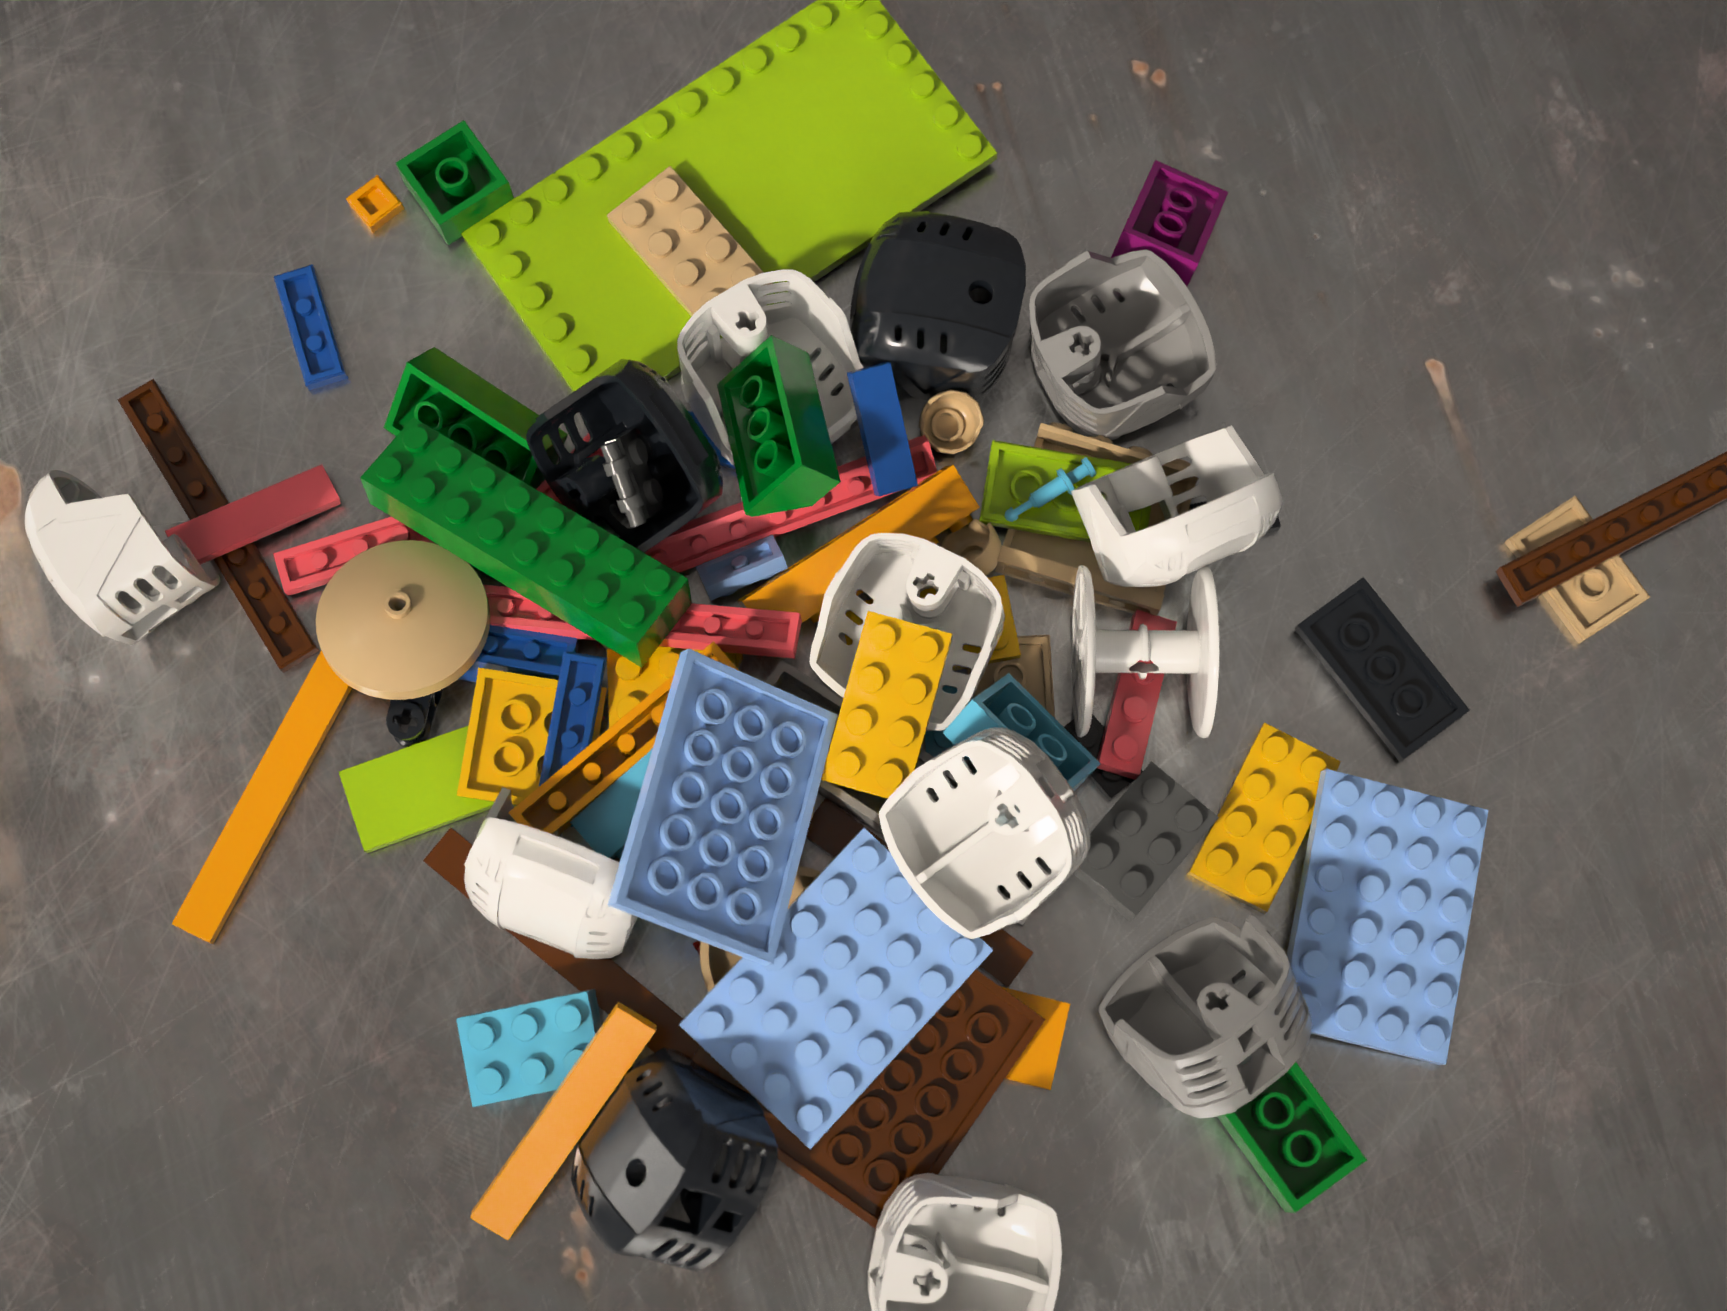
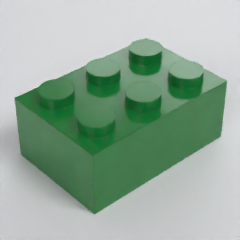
(1293, 1140)

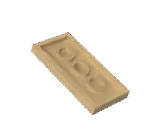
(681, 241)

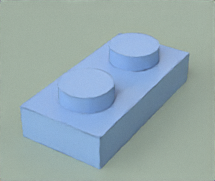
(741, 567)

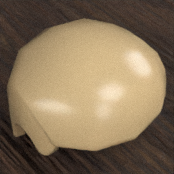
(951, 421)
(976, 544)

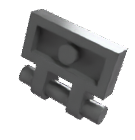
(627, 464)

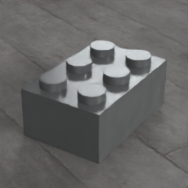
(1143, 841)

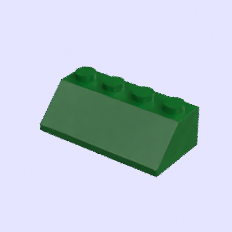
(468, 412)
(777, 430)

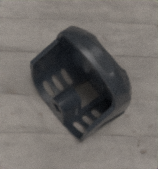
(921, 280)
(678, 452)
(680, 1154)

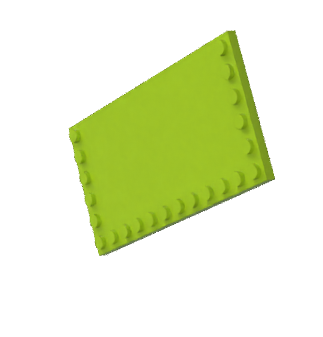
(785, 143)

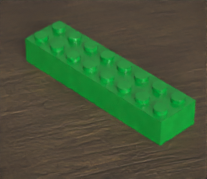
(527, 541)

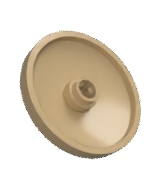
(403, 620)

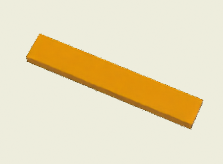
(563, 1120)

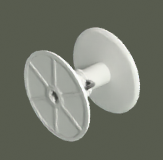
(1171, 651)

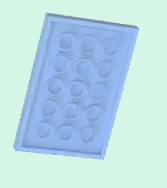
(724, 809)
(1385, 914)
(845, 992)

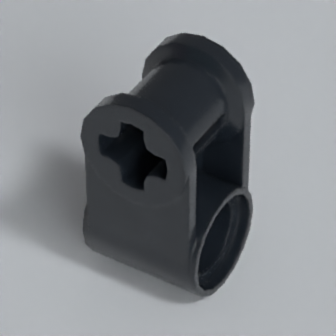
(421, 710)

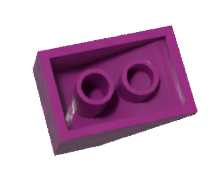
(1172, 219)

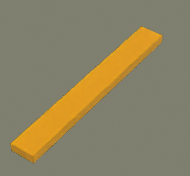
(263, 803)

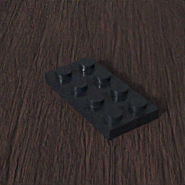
(1381, 669)

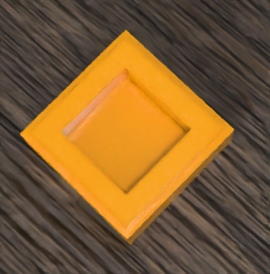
(375, 203)

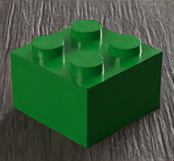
(455, 181)

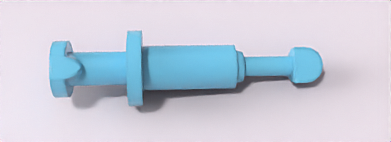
(1053, 489)

